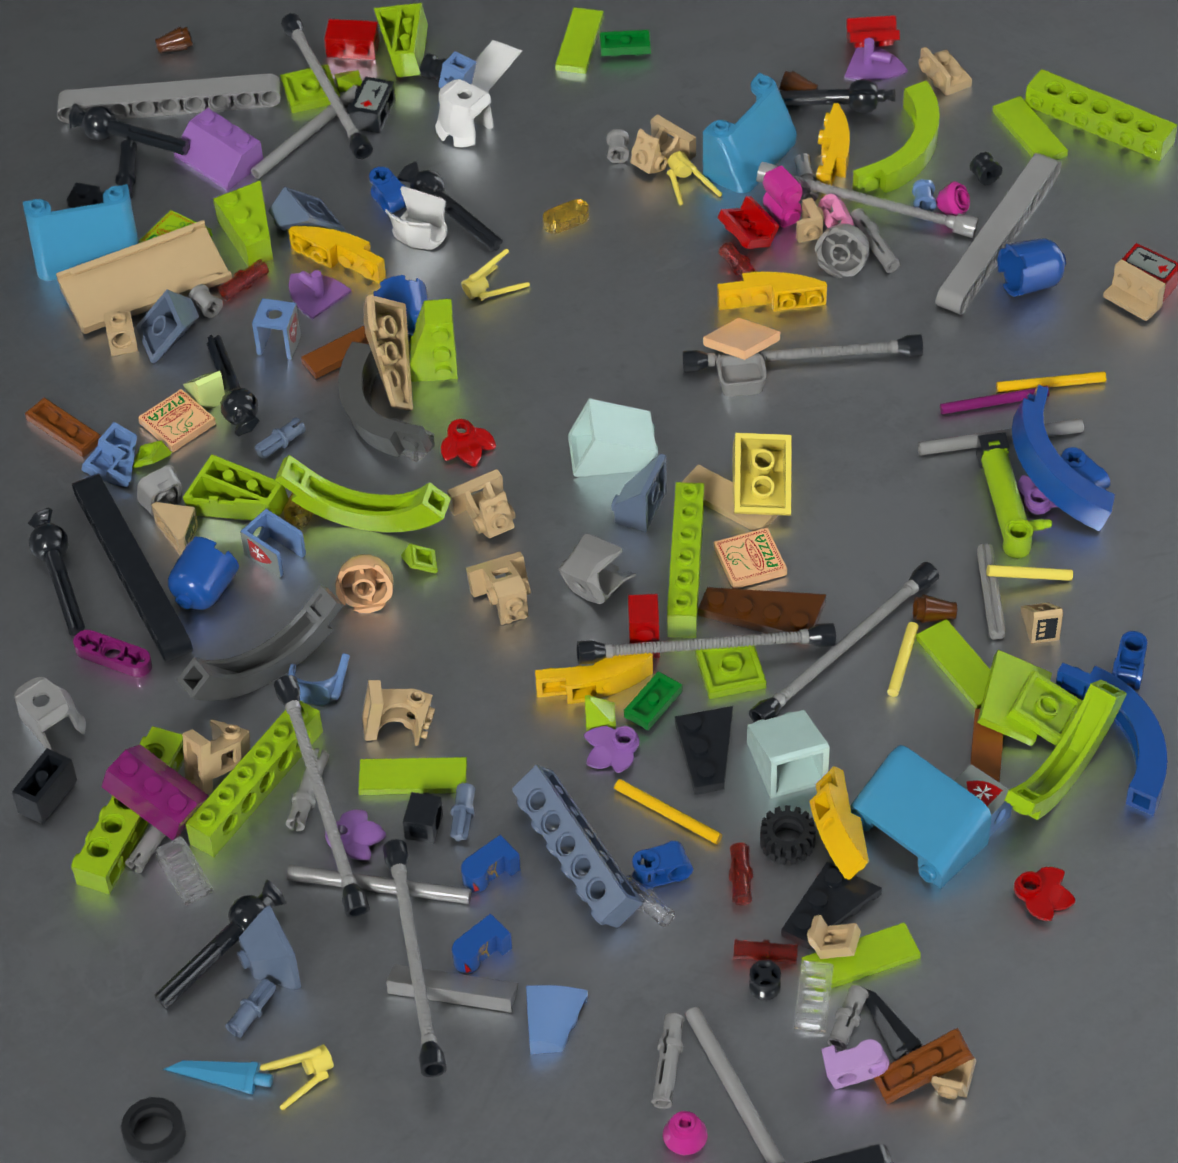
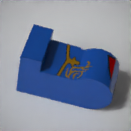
(489, 863)
(480, 943)

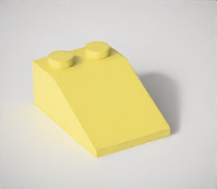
(762, 474)

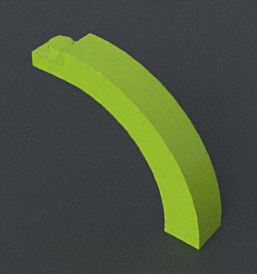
(914, 156)
(360, 509)
(1072, 753)

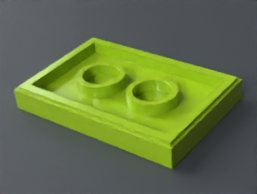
(1002, 689)

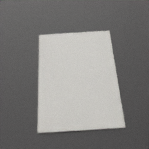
(493, 64)

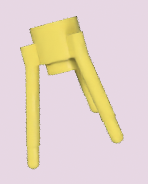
(683, 167)
(477, 284)
(313, 1061)

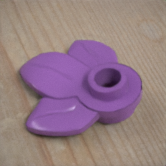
(1034, 499)
(609, 749)
(358, 834)

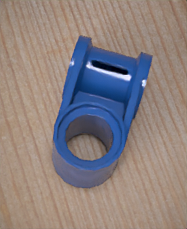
(386, 189)
(1086, 467)
(1129, 663)
(663, 863)

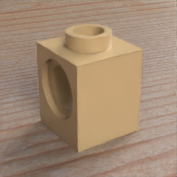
(120, 333)

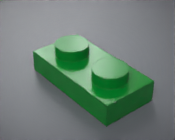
(625, 43)
(653, 700)

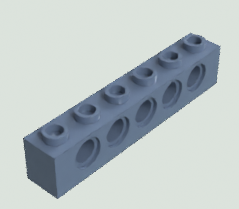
(550, 805)

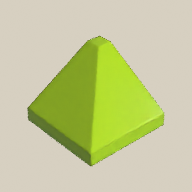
(347, 79)
(151, 454)
(420, 558)
(599, 713)

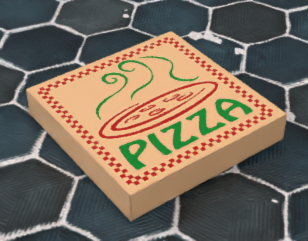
(177, 420)
(750, 558)

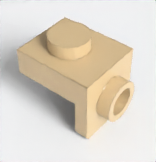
(812, 222)
(833, 940)
(955, 1081)

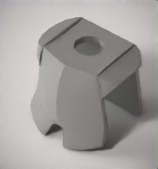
(590, 569)
(42, 718)

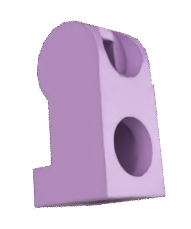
(855, 1064)

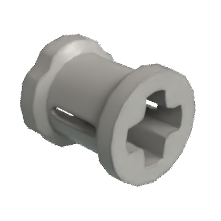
(617, 142)
(209, 304)

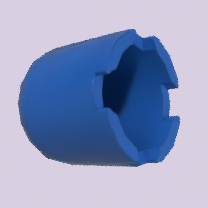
(1031, 266)
(405, 291)
(201, 574)

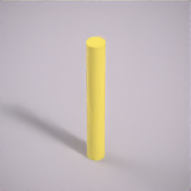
(1029, 572)
(902, 659)

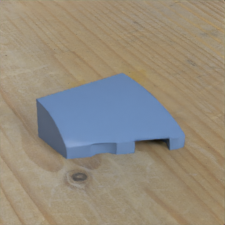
(113, 456)
(552, 1016)

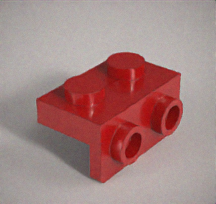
(880, 28)
(750, 224)

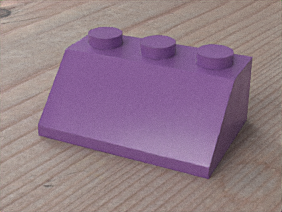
(220, 149)

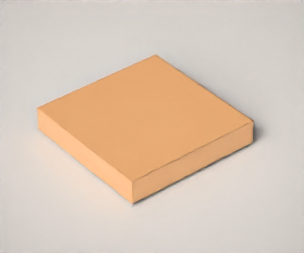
(741, 338)

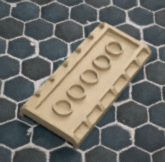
(141, 274)

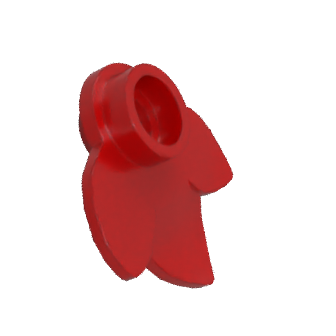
(466, 445)
(1046, 892)

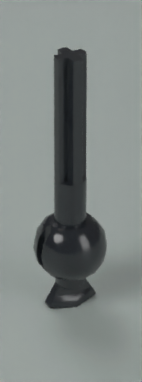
(861, 96)
(101, 124)
(433, 184)
(237, 404)
(50, 544)
(240, 916)

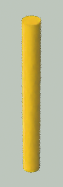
(1053, 381)
(668, 811)

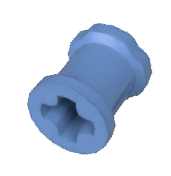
(923, 192)

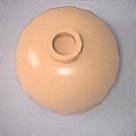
(364, 583)

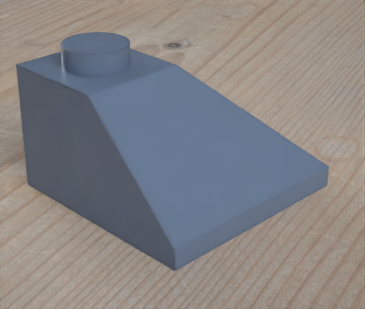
(301, 209)
(166, 323)
(641, 496)
(268, 951)

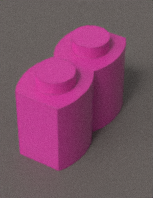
(782, 196)

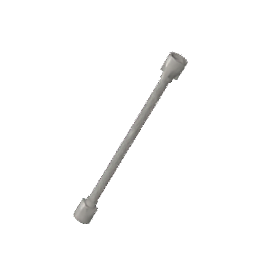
(961, 224)

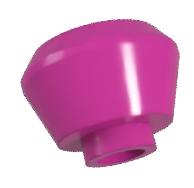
(953, 199)
(685, 1133)

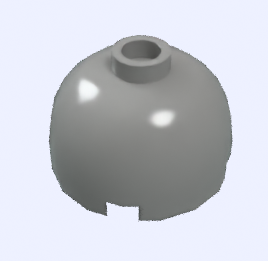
(842, 250)

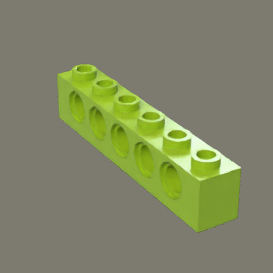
(1101, 114)
(685, 560)
(250, 782)
(104, 871)

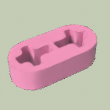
(840, 211)

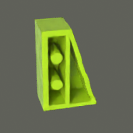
(404, 35)
(245, 222)
(433, 343)
(233, 492)

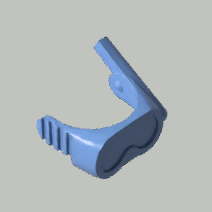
(322, 692)

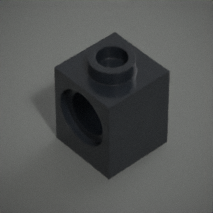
(422, 817)

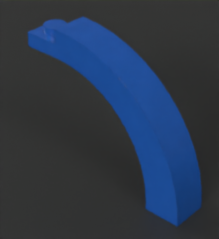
(1050, 472)
(1139, 727)

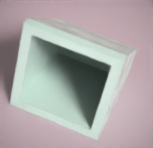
(611, 439)
(788, 752)

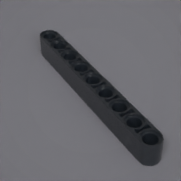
(132, 568)

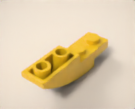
(835, 146)
(336, 247)
(776, 288)
(597, 680)
(836, 824)

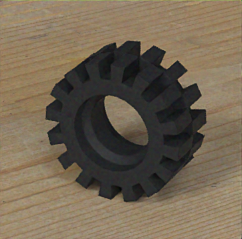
(787, 849)

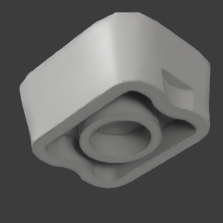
(741, 376)
(160, 487)

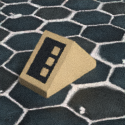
(176, 523)
(1042, 622)

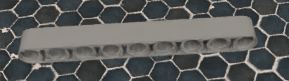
(176, 96)
(998, 231)

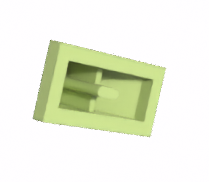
(206, 389)

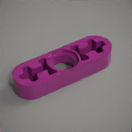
(119, 663)

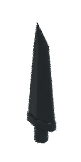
(894, 1032)

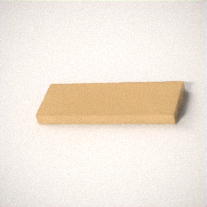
(719, 497)

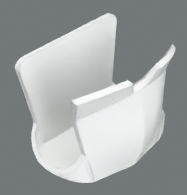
(459, 109)
(423, 221)

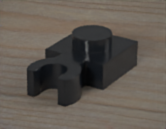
(84, 195)

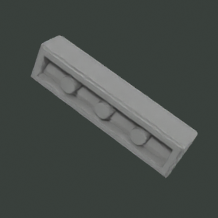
(455, 988)

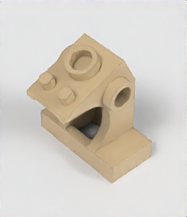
(653, 151)
(487, 508)
(506, 592)
(397, 706)
(216, 756)

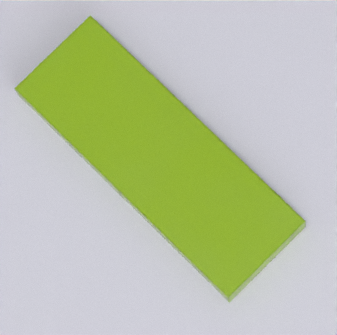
(579, 40)
(1029, 128)
(956, 660)
(411, 775)
(873, 955)

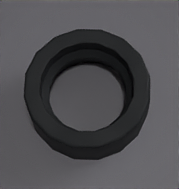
(157, 1151)

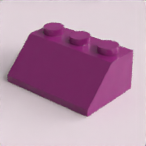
(153, 790)

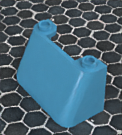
(762, 134)
(80, 233)
(924, 814)

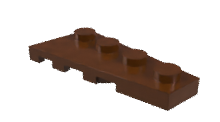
(762, 609)

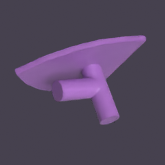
(874, 63)
(315, 292)

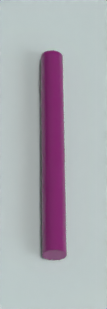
(986, 401)

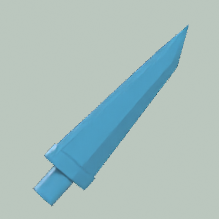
(234, 1075)

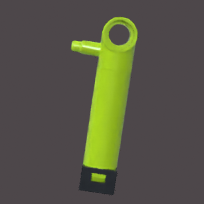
(1016, 530)

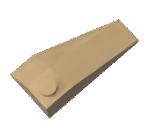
(388, 338)

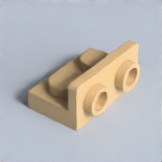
(944, 71)
(1135, 291)

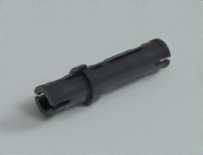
(127, 165)

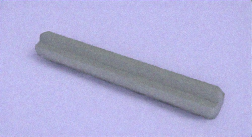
(991, 593)

